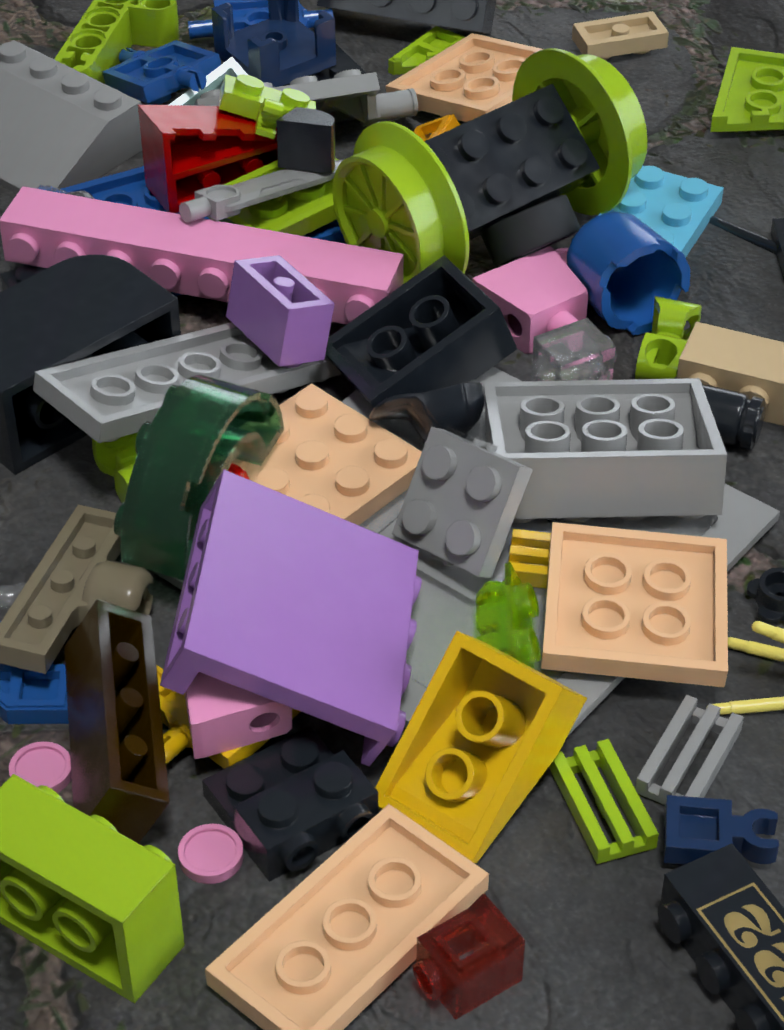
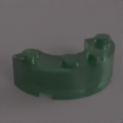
(180, 458)

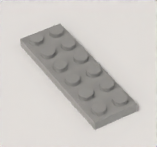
(127, 387)

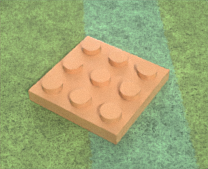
(466, 77)
(335, 458)
(636, 605)

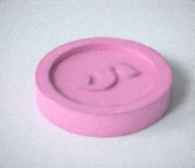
(43, 765)
(210, 853)

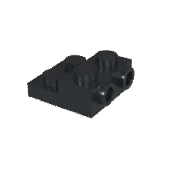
(292, 802)

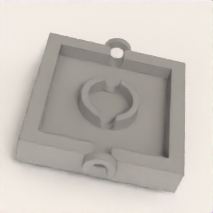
(462, 502)

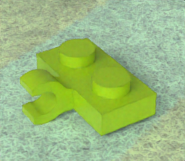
(251, 99)

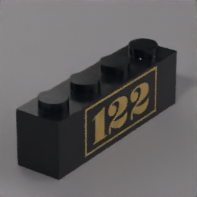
(731, 933)

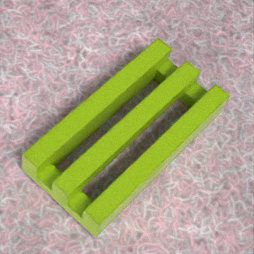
(624, 791)

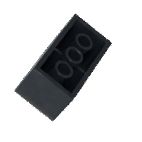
(62, 317)

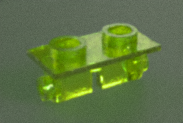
(506, 617)

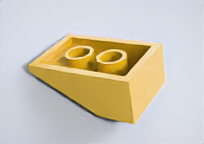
(477, 744)

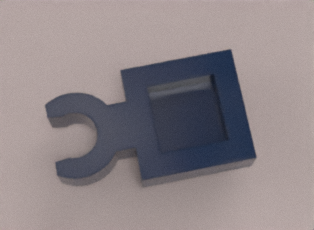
(706, 824)

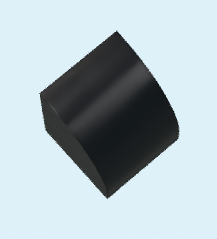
(306, 140)

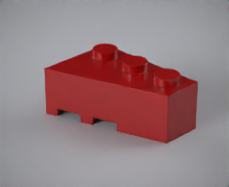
(196, 149)

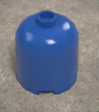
(625, 268)

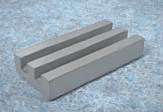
(705, 721)

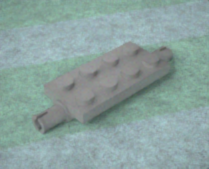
(345, 97)

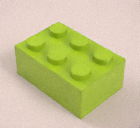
(86, 890)

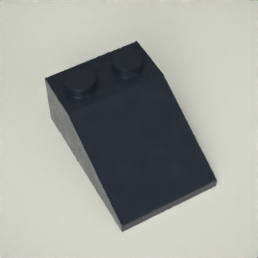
(422, 337)

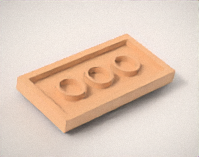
(347, 927)

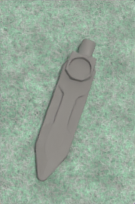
(228, 200)

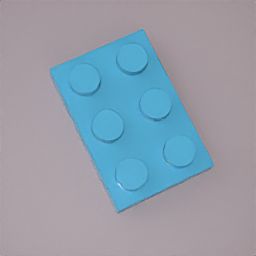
(671, 205)

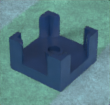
(276, 47)

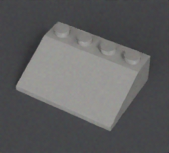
(59, 122)
(610, 447)

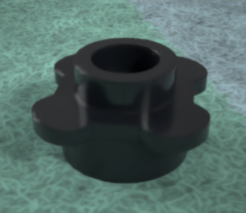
(769, 595)

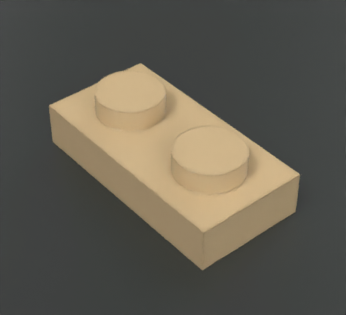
(620, 35)

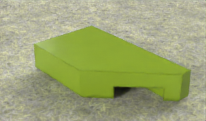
(422, 50)

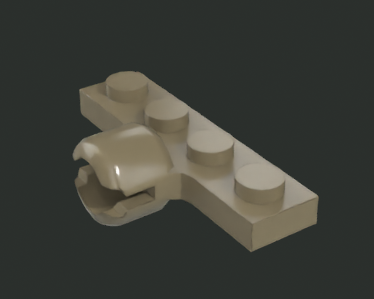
(66, 585)

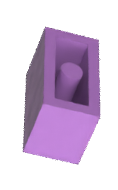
(279, 310)

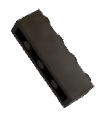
(116, 720)

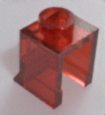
(478, 977)

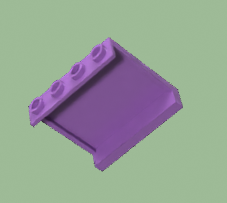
(297, 610)

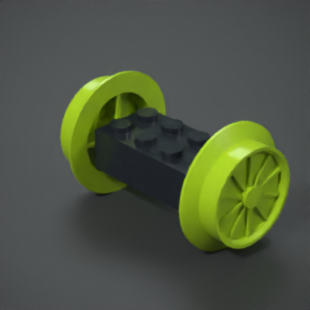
(564, 133)

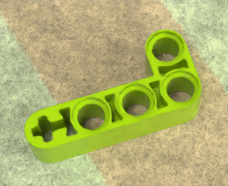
(114, 26)

